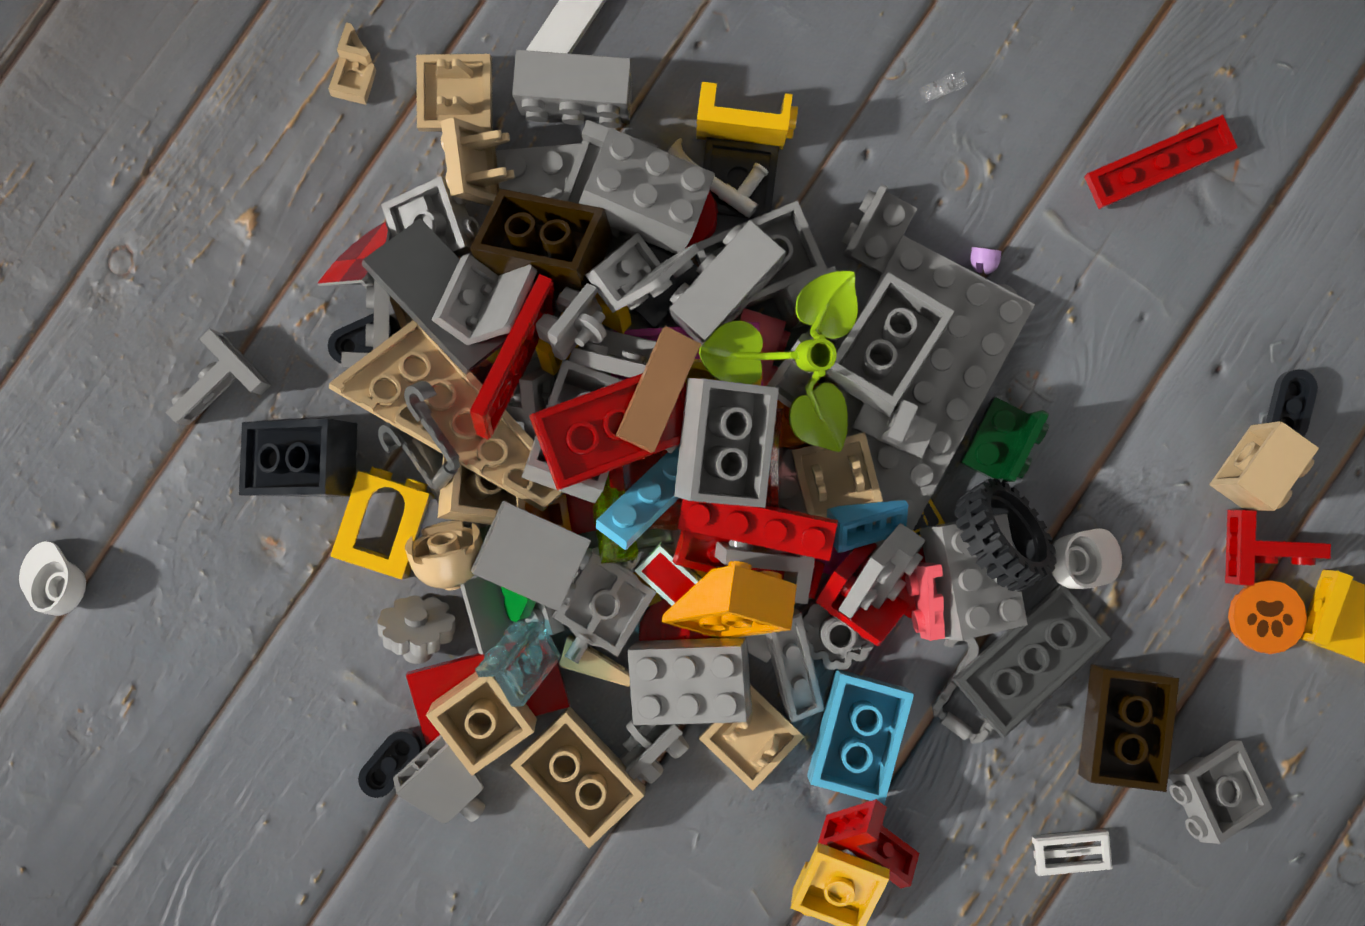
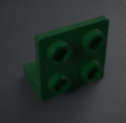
(1005, 441)

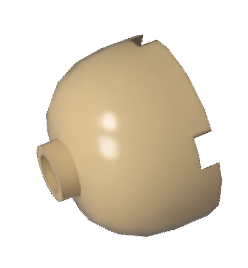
(444, 554)

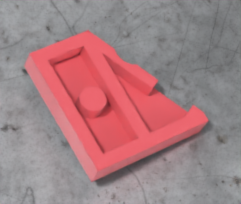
(929, 605)

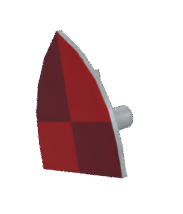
(349, 267)

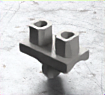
(576, 325)
(647, 744)

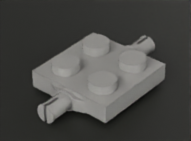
(604, 606)

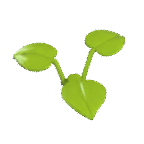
(832, 310)

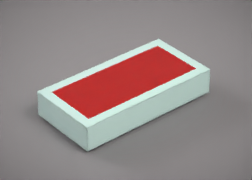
(664, 576)

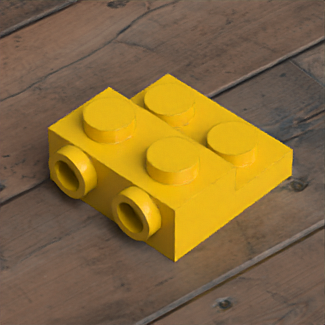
(838, 887)

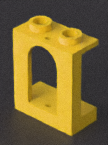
(416, 504)

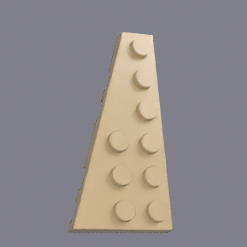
(412, 356)

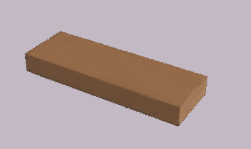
(658, 389)

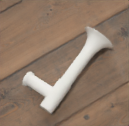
(738, 198)

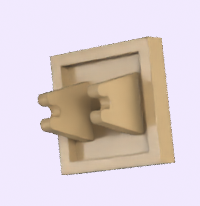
(453, 88)
(473, 160)
(837, 477)
(756, 745)

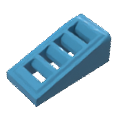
(856, 523)

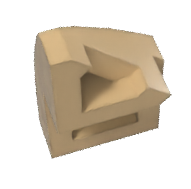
(354, 69)

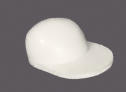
(1087, 559)
(51, 581)

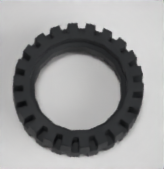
(1011, 567)

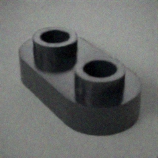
(357, 333)
(1294, 408)
(390, 761)

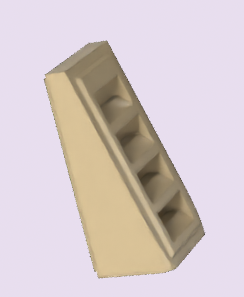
(596, 665)

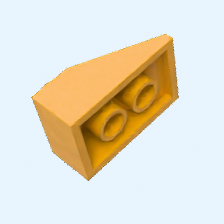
(735, 603)

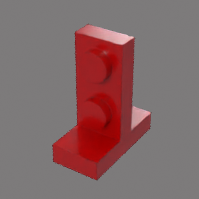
(1245, 550)
(863, 834)

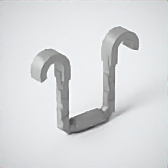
(950, 720)

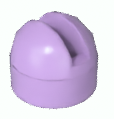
(985, 260)

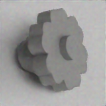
(416, 627)
(833, 639)

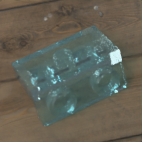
(520, 660)

